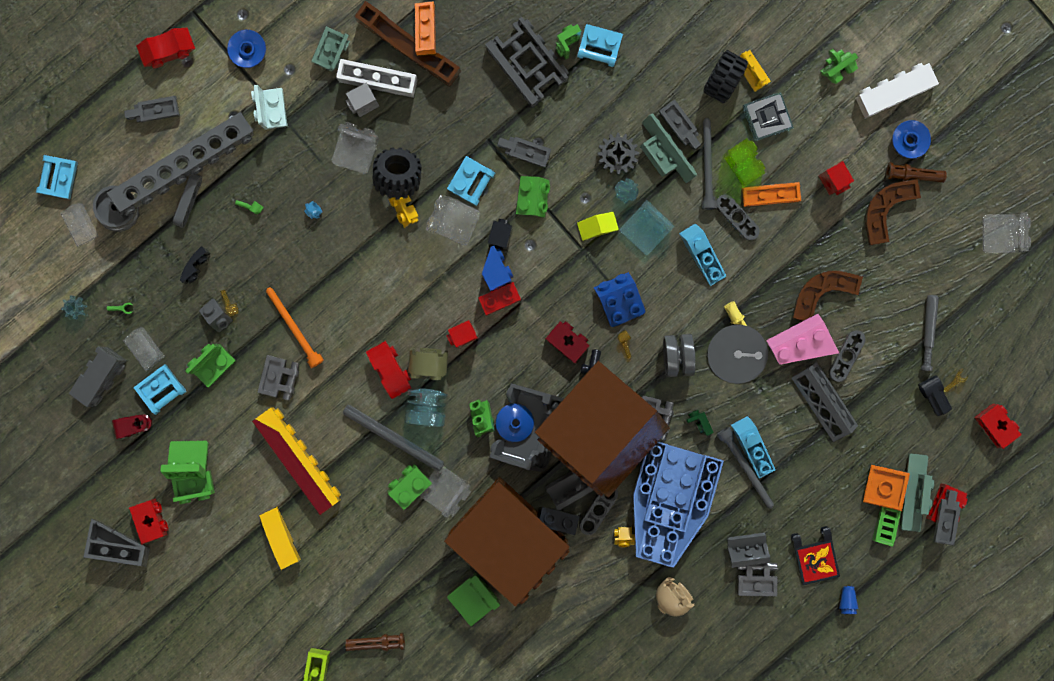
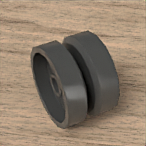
(111, 219)
(682, 355)

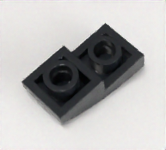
(191, 270)

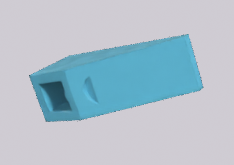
(703, 254)
(753, 446)

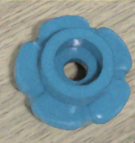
(313, 210)

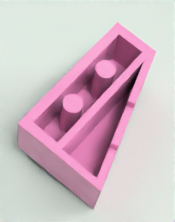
(803, 342)

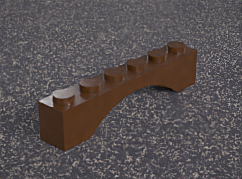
(403, 42)

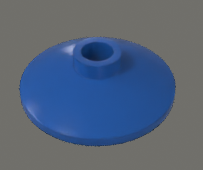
(238, 44)
(919, 134)
(504, 422)

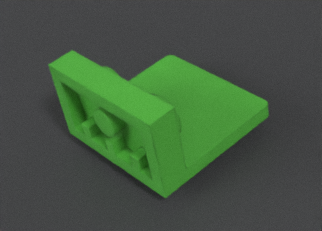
(211, 364)
(186, 460)
(473, 599)

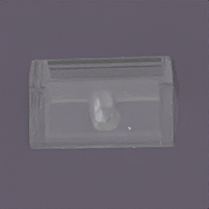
(79, 224)
(143, 348)

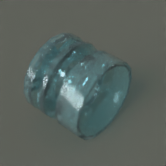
(426, 408)

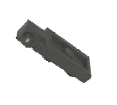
(154, 109)
(680, 124)
(525, 150)
(947, 519)

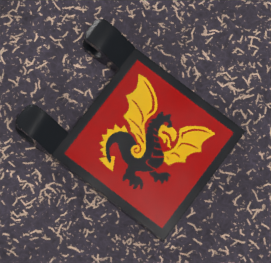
(816, 560)

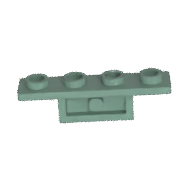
(664, 152)
(918, 493)

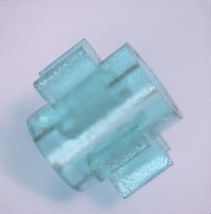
(626, 190)
(78, 305)

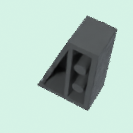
(98, 377)
(113, 546)

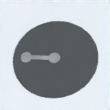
(737, 354)

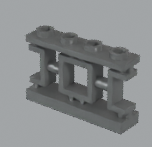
(513, 72)

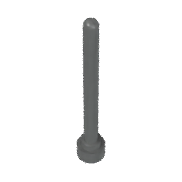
(709, 201)
(726, 436)

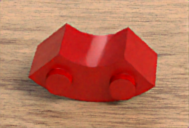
(165, 47)
(389, 370)

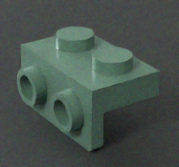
(330, 48)

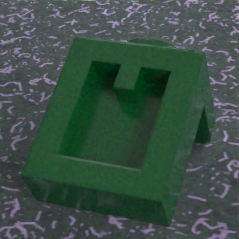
(703, 424)

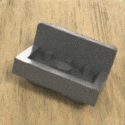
(748, 550)

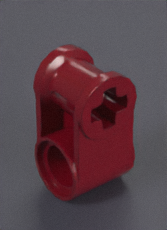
(128, 425)

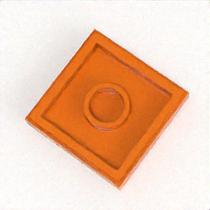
(886, 487)

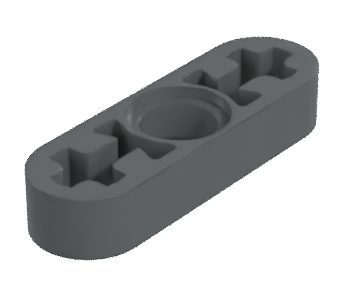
(187, 200)
(743, 231)
(845, 371)

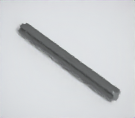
(393, 438)

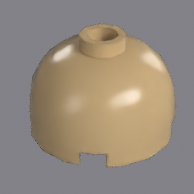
(673, 598)

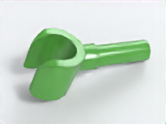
(255, 207)
(119, 308)

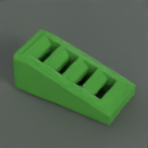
(880, 522)

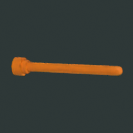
(313, 358)

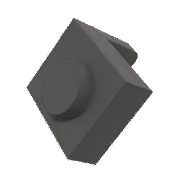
(215, 315)

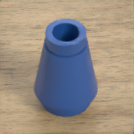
(848, 601)

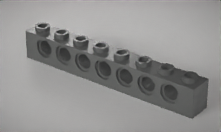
(185, 154)

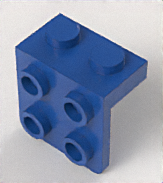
(620, 299)

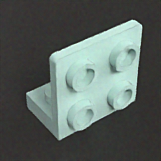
(270, 107)

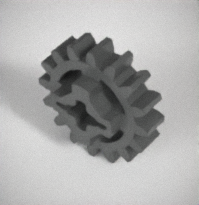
(627, 153)

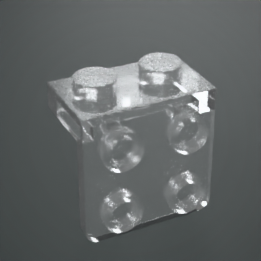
(355, 148)
(453, 220)
(1006, 233)
(446, 491)

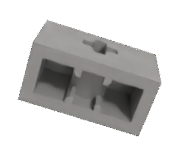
(361, 100)

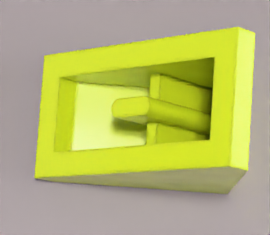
(597, 225)

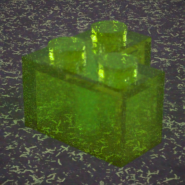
(744, 163)

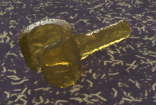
(230, 308)
(624, 337)
(958, 379)

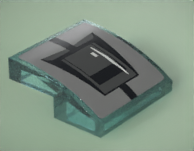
(768, 116)

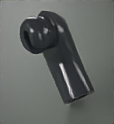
(595, 356)

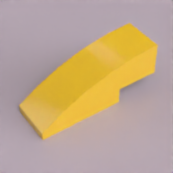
(279, 538)

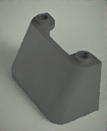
(529, 452)

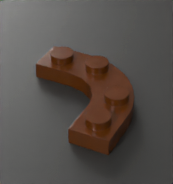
(881, 203)
(822, 283)

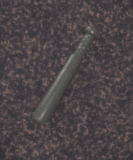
(930, 327)

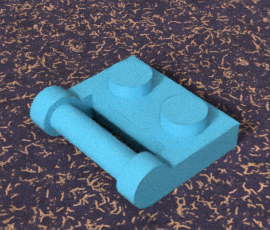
(600, 39)
(466, 176)
(62, 179)
(156, 384)

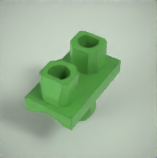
(838, 61)
(481, 417)

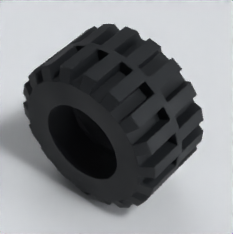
(725, 76)
(392, 184)

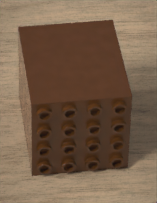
(602, 430)
(507, 542)

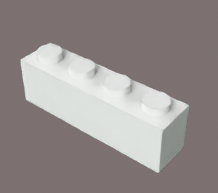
(377, 78)
(897, 90)

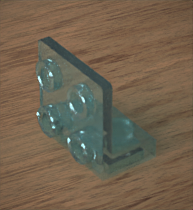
(646, 227)

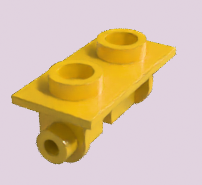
(754, 73)
(404, 214)
(625, 537)

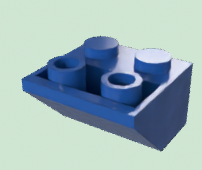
(494, 271)

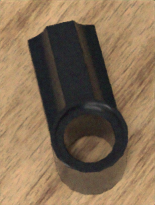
(933, 391)

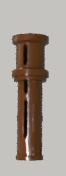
(907, 172)
(351, 644)

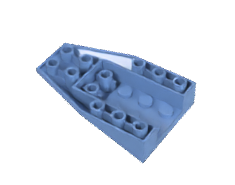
(672, 501)

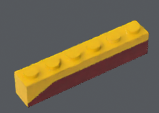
(296, 460)

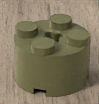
(428, 363)

